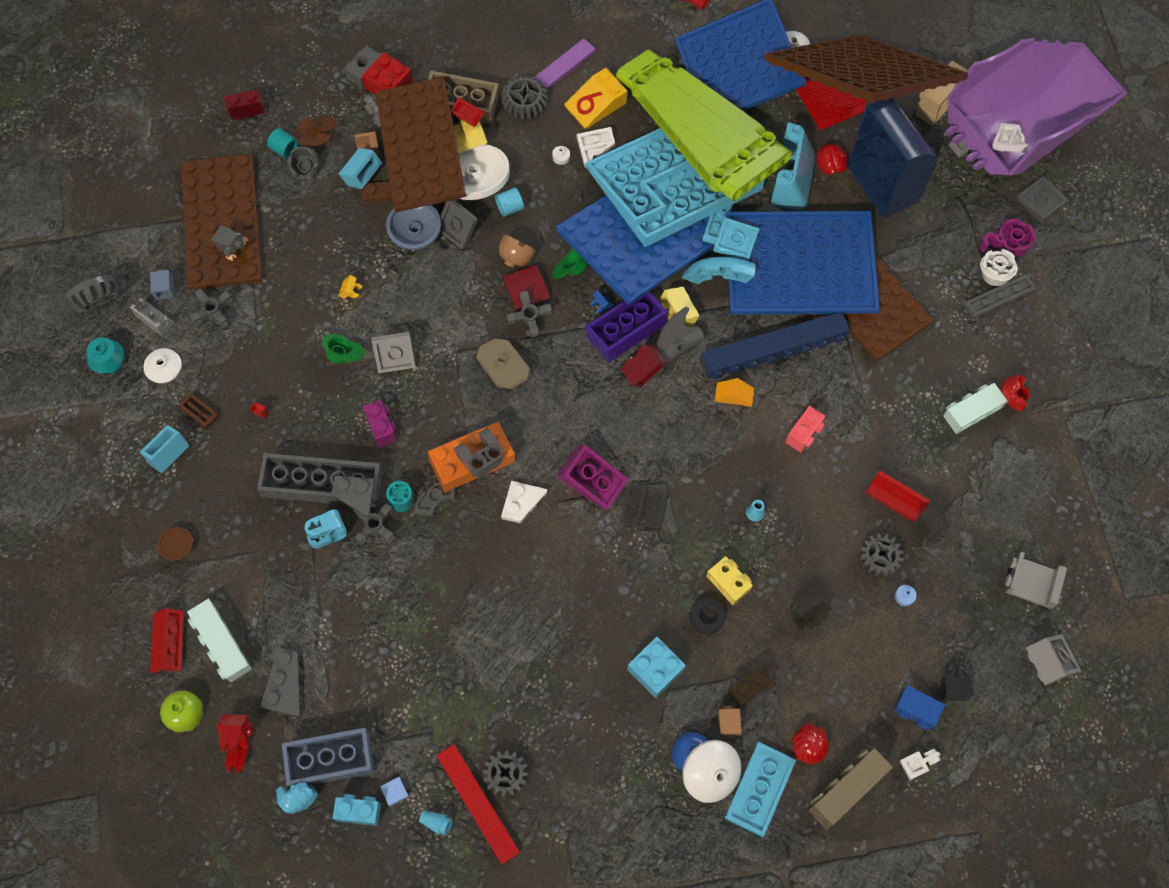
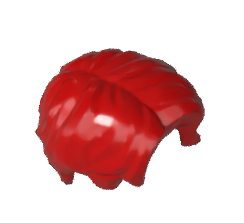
(831, 159)
(1015, 392)
(810, 744)

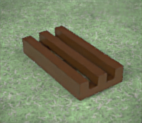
(210, 420)

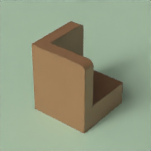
(367, 141)

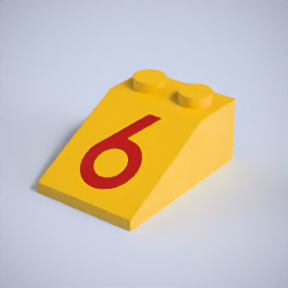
(597, 98)

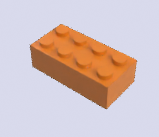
(449, 468)

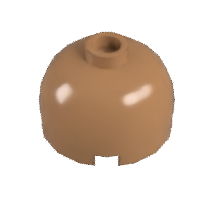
(515, 252)

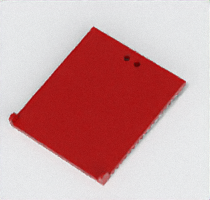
(828, 104)

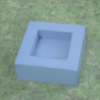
(394, 791)

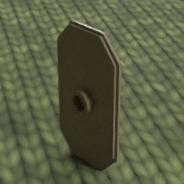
(503, 363)

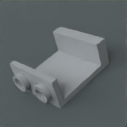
(1035, 581)

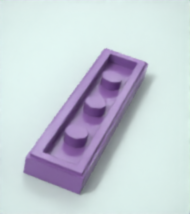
(565, 63)

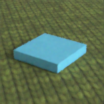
(736, 239)

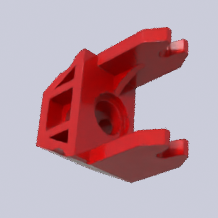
(234, 736)

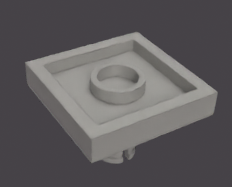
(393, 352)

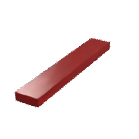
(478, 804)

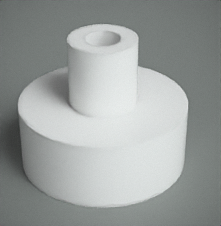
(561, 155)

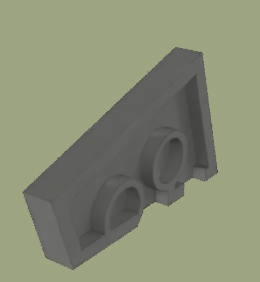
(282, 689)

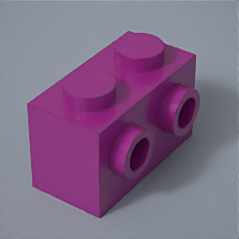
(378, 420)

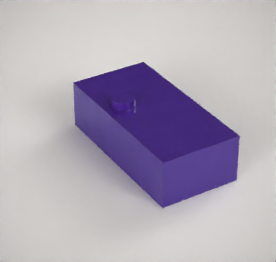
(626, 326)

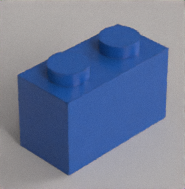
(918, 707)

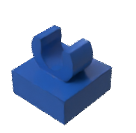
(603, 300)

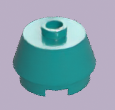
(104, 355)

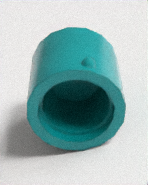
(282, 142)
(400, 496)

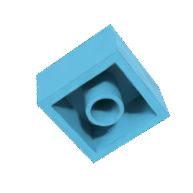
(656, 667)

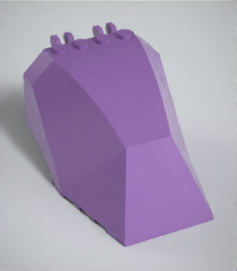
(1036, 85)

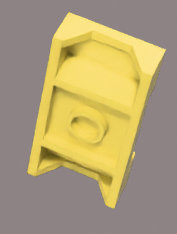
(468, 136)

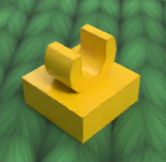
(348, 286)

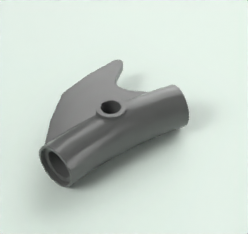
(677, 337)

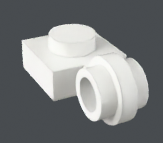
(915, 765)

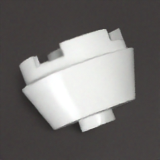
(998, 267)

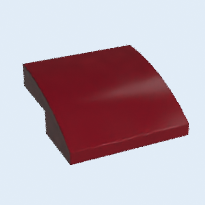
(526, 280)

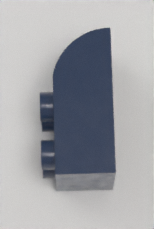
(890, 157)

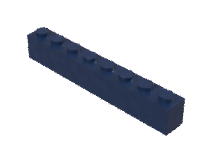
(774, 345)

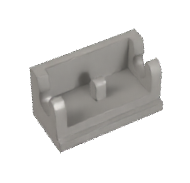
(152, 317)

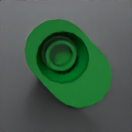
(571, 264)
(341, 350)

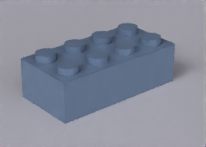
(328, 757)

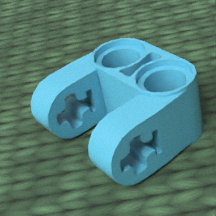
(331, 528)

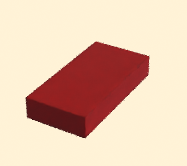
(467, 112)

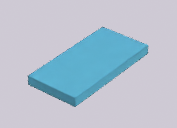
(760, 789)

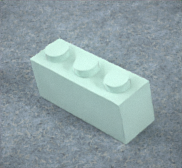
(974, 407)

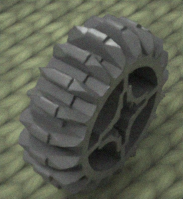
(514, 95)

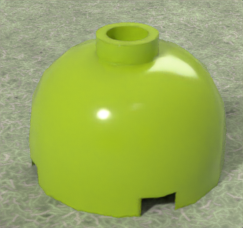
(181, 711)

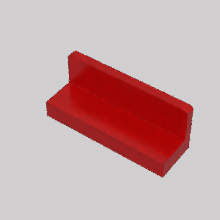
(897, 496)
(167, 640)

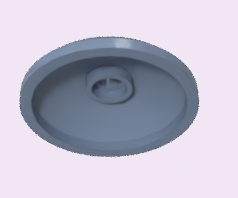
(423, 219)

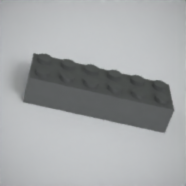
(311, 477)

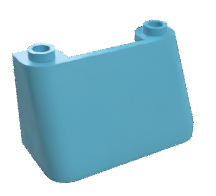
(793, 185)

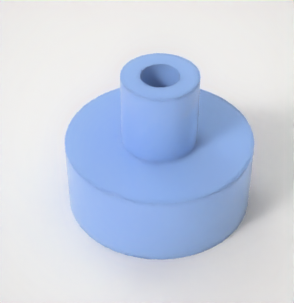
(905, 595)

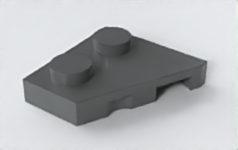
(354, 492)

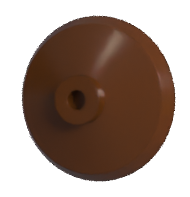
(175, 543)

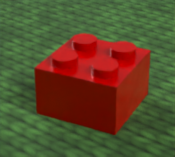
(386, 74)

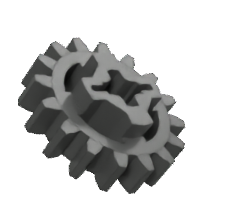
(885, 563)
(512, 766)

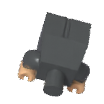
(228, 241)

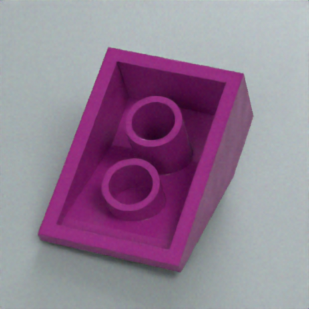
(592, 476)

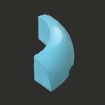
(728, 267)

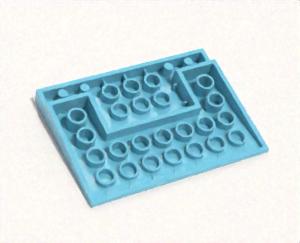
(656, 187)

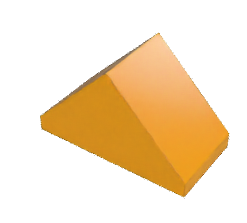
(734, 392)

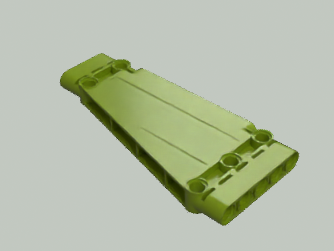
(709, 131)

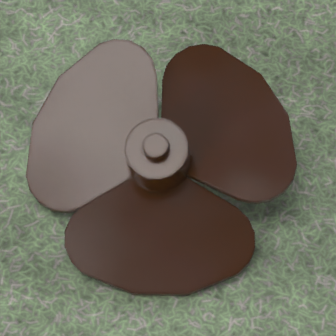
(311, 132)

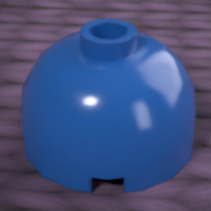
(683, 746)

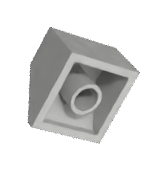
(1053, 659)

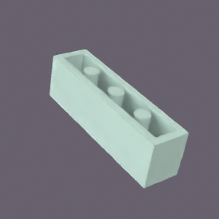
(219, 641)

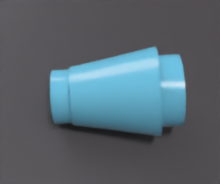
(756, 511)
(436, 822)

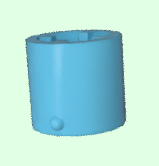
(509, 202)

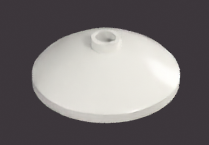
(705, 764)

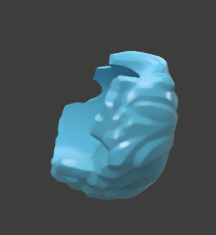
(296, 798)

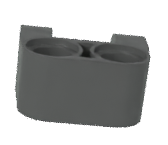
(482, 456)

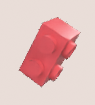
(804, 430)

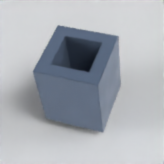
(162, 284)

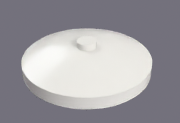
(483, 171)

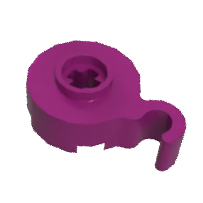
(1012, 236)

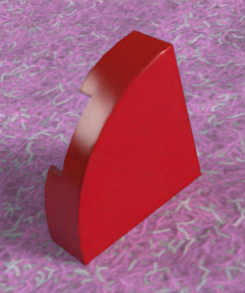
(259, 410)

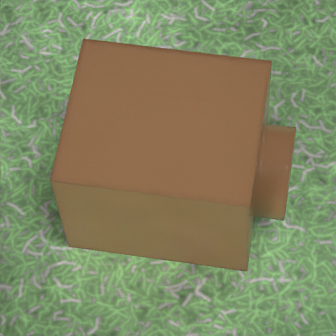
(729, 722)

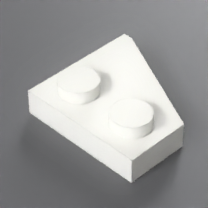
(1010, 139)
(595, 143)
(521, 500)

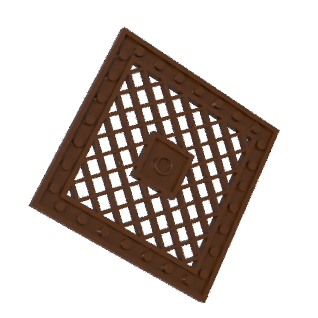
(865, 68)

